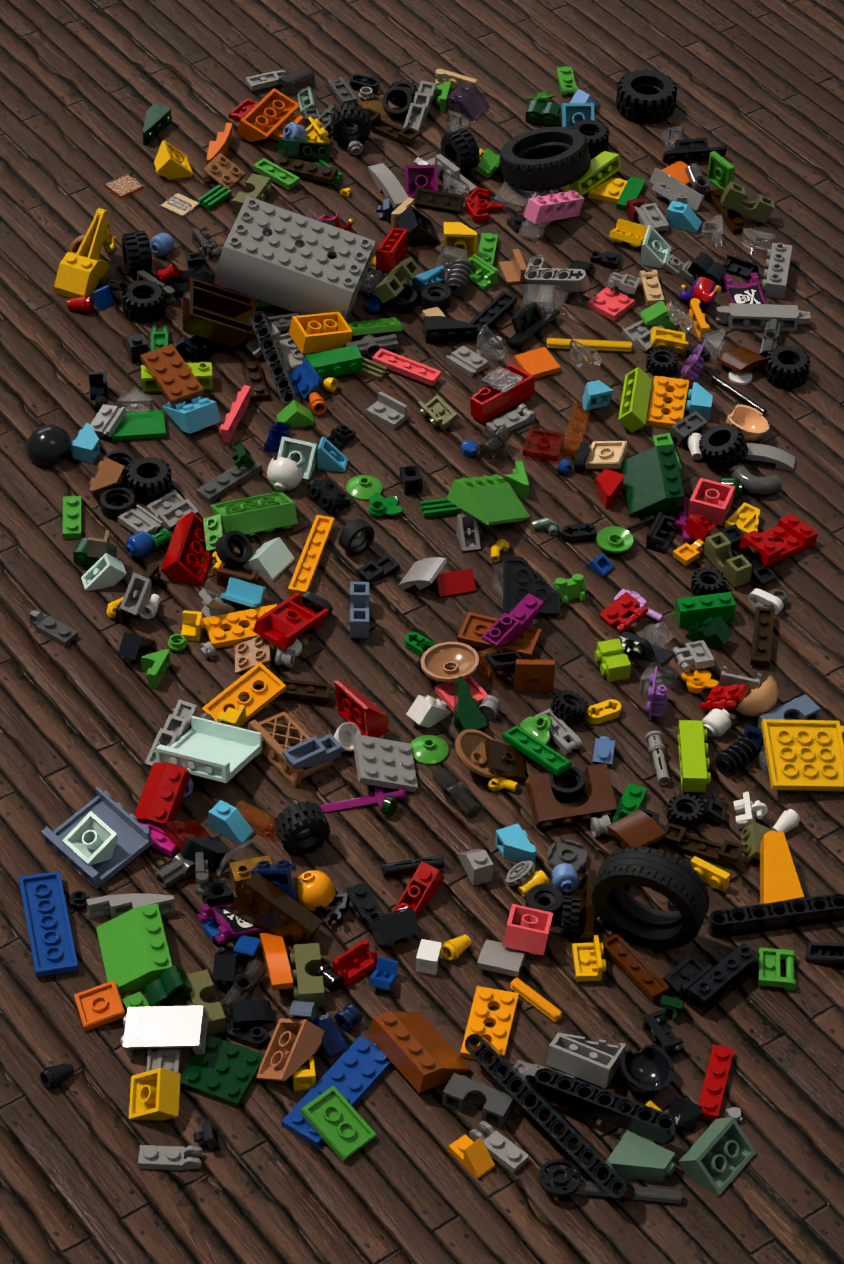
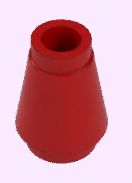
(82, 304)

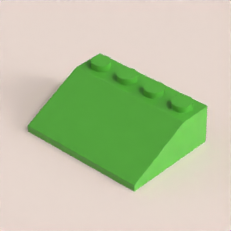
(488, 499)
(257, 513)
(134, 948)

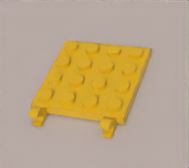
(804, 754)

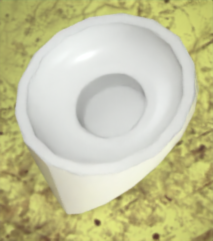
(345, 735)

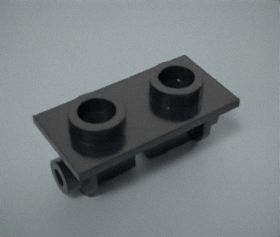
(735, 263)

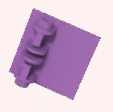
(694, 365)
(658, 697)

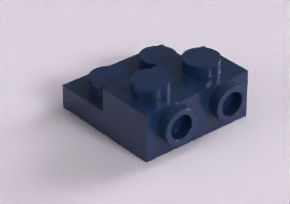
(281, 875)

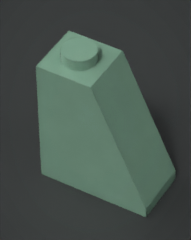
(641, 1159)

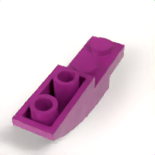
(515, 623)

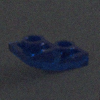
(275, 434)
(332, 1040)

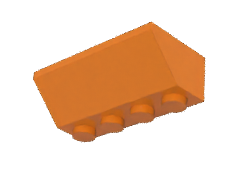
(266, 116)

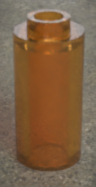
(257, 818)

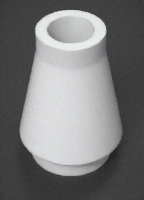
(693, 445)
(151, 607)
(787, 821)

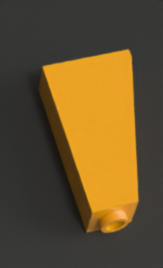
(777, 870)

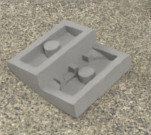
(639, 335)
(171, 508)
(423, 573)
(500, 959)

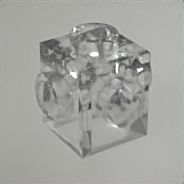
(657, 634)

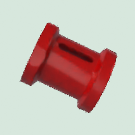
(168, 273)

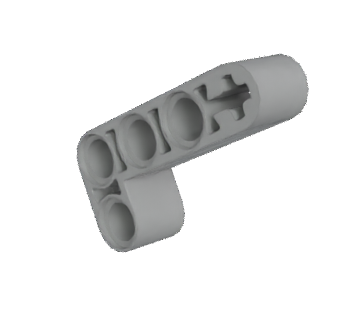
(569, 279)

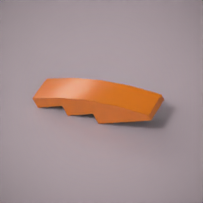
(221, 144)
(276, 961)

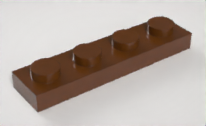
(635, 967)

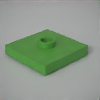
(720, 171)

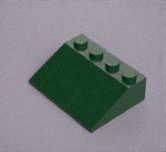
(653, 482)

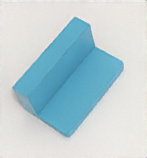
(244, 593)

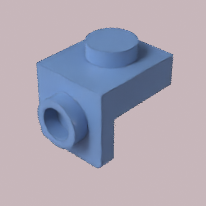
(603, 750)

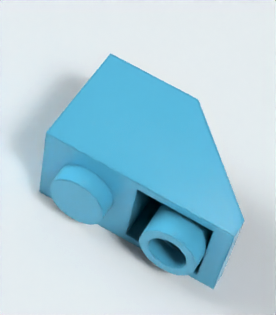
(699, 401)
(86, 445)
(514, 844)

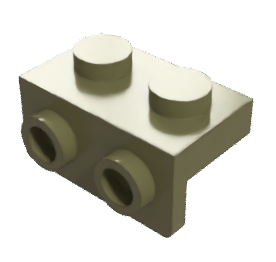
(439, 412)
(751, 838)

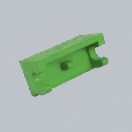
(483, 273)

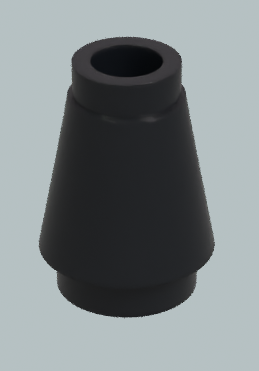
(56, 1074)

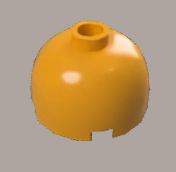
(314, 889)

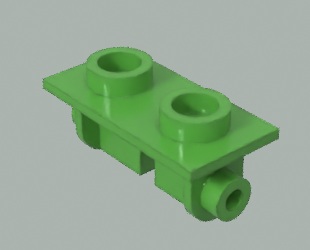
(213, 531)

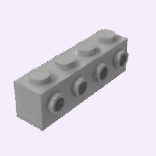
(777, 270)

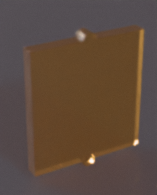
(124, 186)

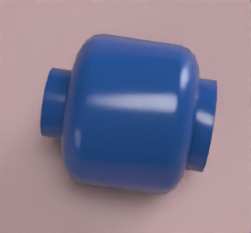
(139, 544)

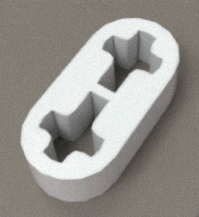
(763, 599)

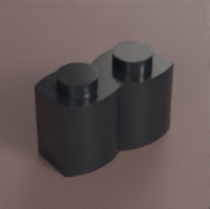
(706, 267)

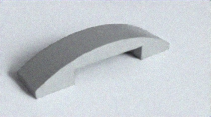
(770, 454)

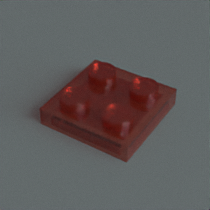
(543, 444)
(181, 831)

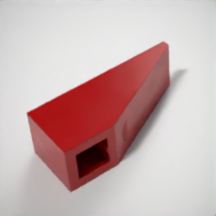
(421, 888)

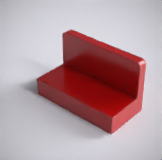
(455, 582)

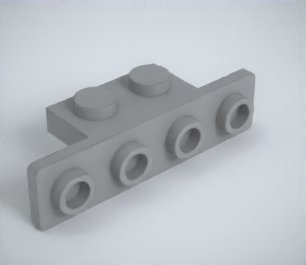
(446, 167)
(673, 189)

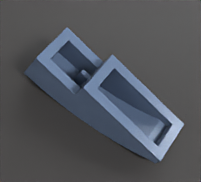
(313, 752)
(303, 1010)

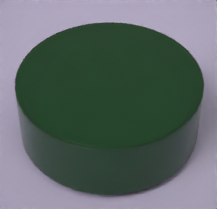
(389, 805)

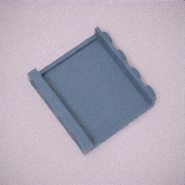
(131, 840)

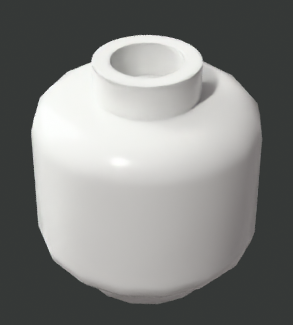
(717, 722)

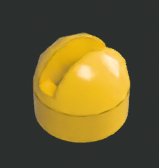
(330, 384)

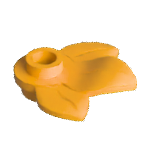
(698, 680)

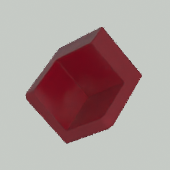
(631, 211)

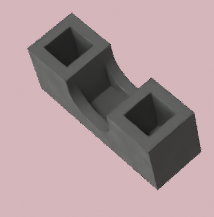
(464, 1091)

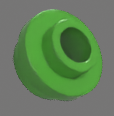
(177, 642)

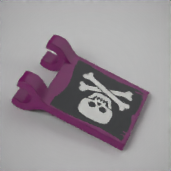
(744, 293)
(229, 923)

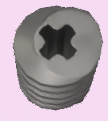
(459, 276)

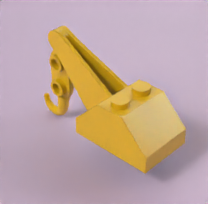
(82, 270)

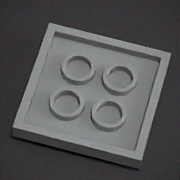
(384, 763)

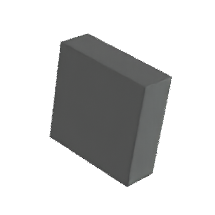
(314, 113)

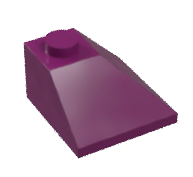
(420, 176)

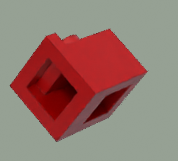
(698, 526)

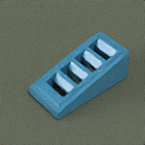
(428, 277)

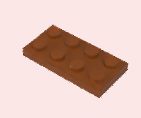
(172, 374)
(476, 625)

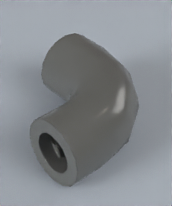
(757, 485)

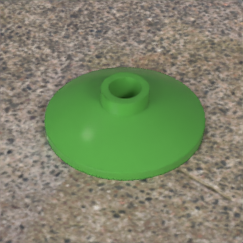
(363, 487)
(614, 539)
(429, 750)

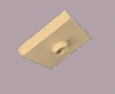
(606, 455)

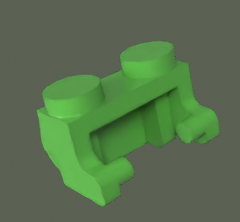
(570, 588)

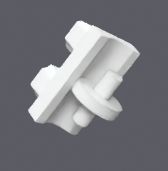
(752, 810)

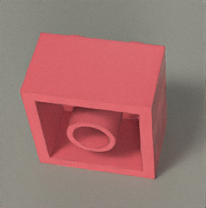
(712, 500)
(527, 929)

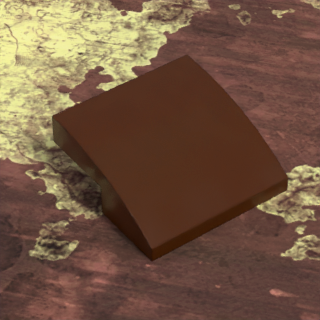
(741, 359)
(636, 830)

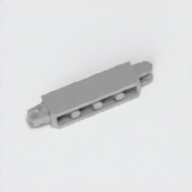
(754, 316)

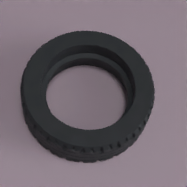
(545, 159)
(662, 874)

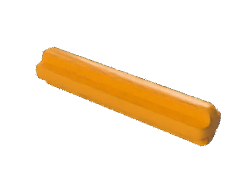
(536, 999)

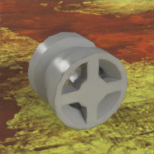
(285, 657)
(489, 707)
(599, 825)

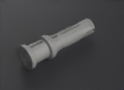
(662, 775)

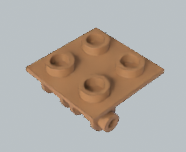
(222, 171)
(252, 652)

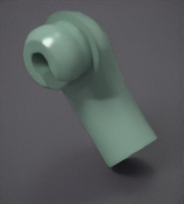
(546, 523)

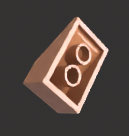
(289, 1048)

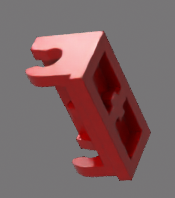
(355, 963)

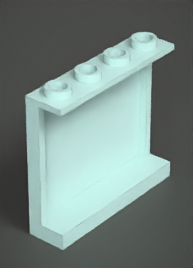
(212, 749)

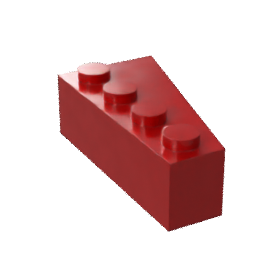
(491, 402)

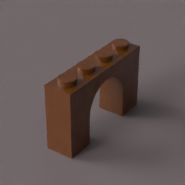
(549, 811)

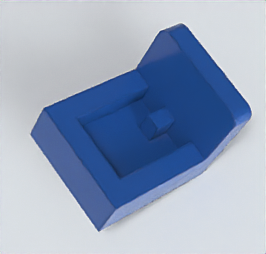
(385, 974)

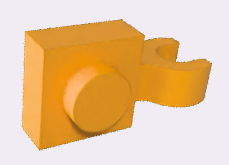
(688, 553)

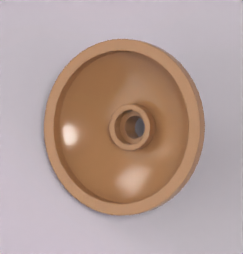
(449, 661)
(472, 751)

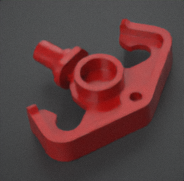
(475, 205)

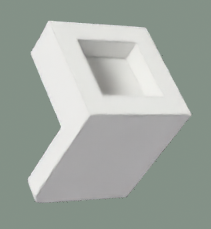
(428, 957)

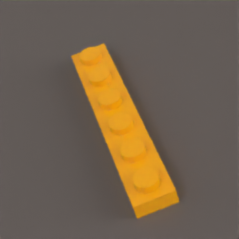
(311, 555)

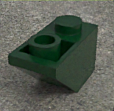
(712, 630)

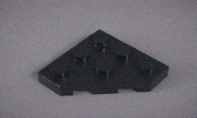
(522, 579)

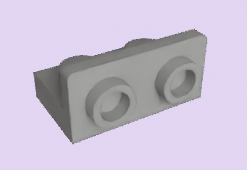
(388, 411)

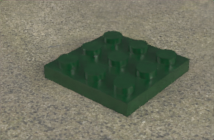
(222, 1072)

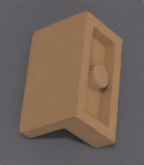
(515, 269)

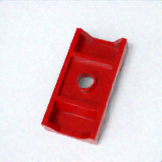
(781, 541)
(288, 621)

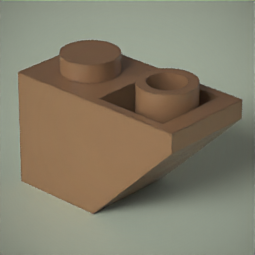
(109, 475)

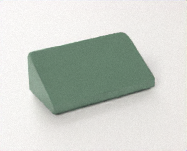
(307, 99)

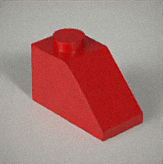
(609, 486)

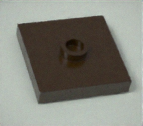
(505, 760)

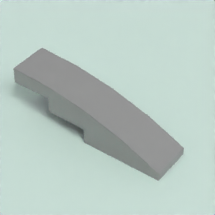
(419, 108)
(388, 184)
(174, 728)
(121, 903)

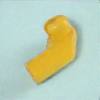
(495, 550)
(112, 606)
(500, 783)

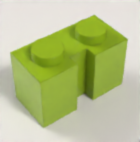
(612, 660)

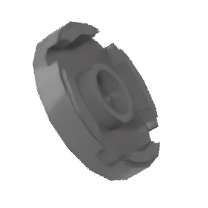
(567, 852)

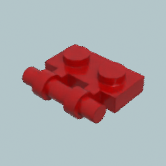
(620, 609)
(724, 697)

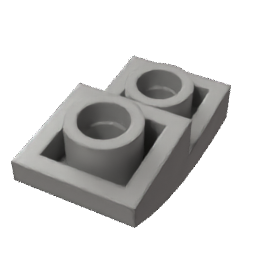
(678, 268)

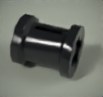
(330, 979)

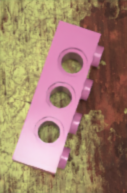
(553, 207)

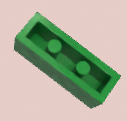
(336, 361)
(698, 608)

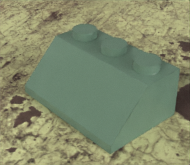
(718, 1155)

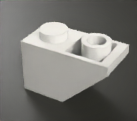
(428, 711)

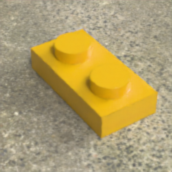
(711, 874)

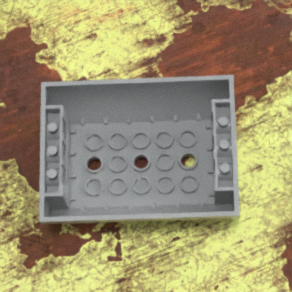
(289, 275)

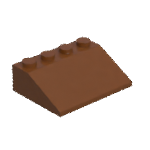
(416, 1049)

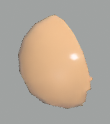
(749, 421)
(760, 699)

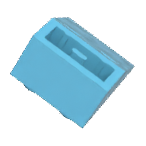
(193, 414)

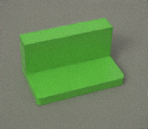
(488, 163)

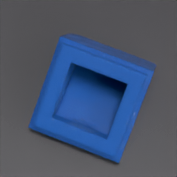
(103, 298)
(600, 565)
(247, 945)

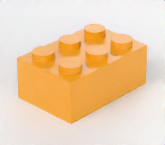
(320, 332)

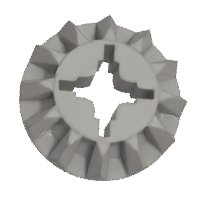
(520, 872)

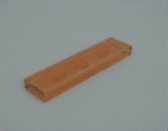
(575, 429)

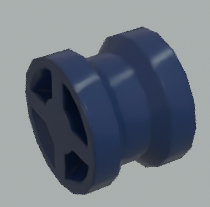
(348, 1017)

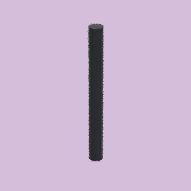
(738, 394)

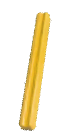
(600, 345)

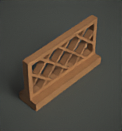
(273, 750)

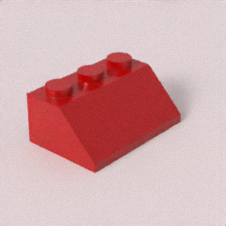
(359, 710)
(162, 793)

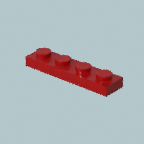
(715, 1081)

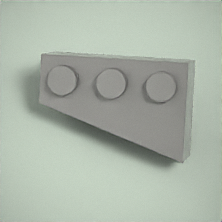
(585, 1059)

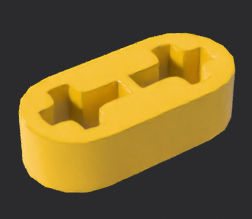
(603, 711)

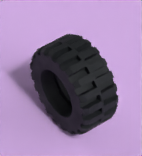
(646, 96)

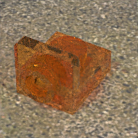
(484, 666)

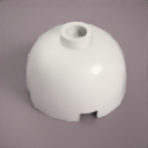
(284, 474)

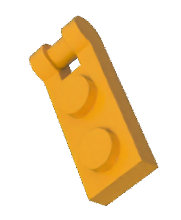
(699, 318)

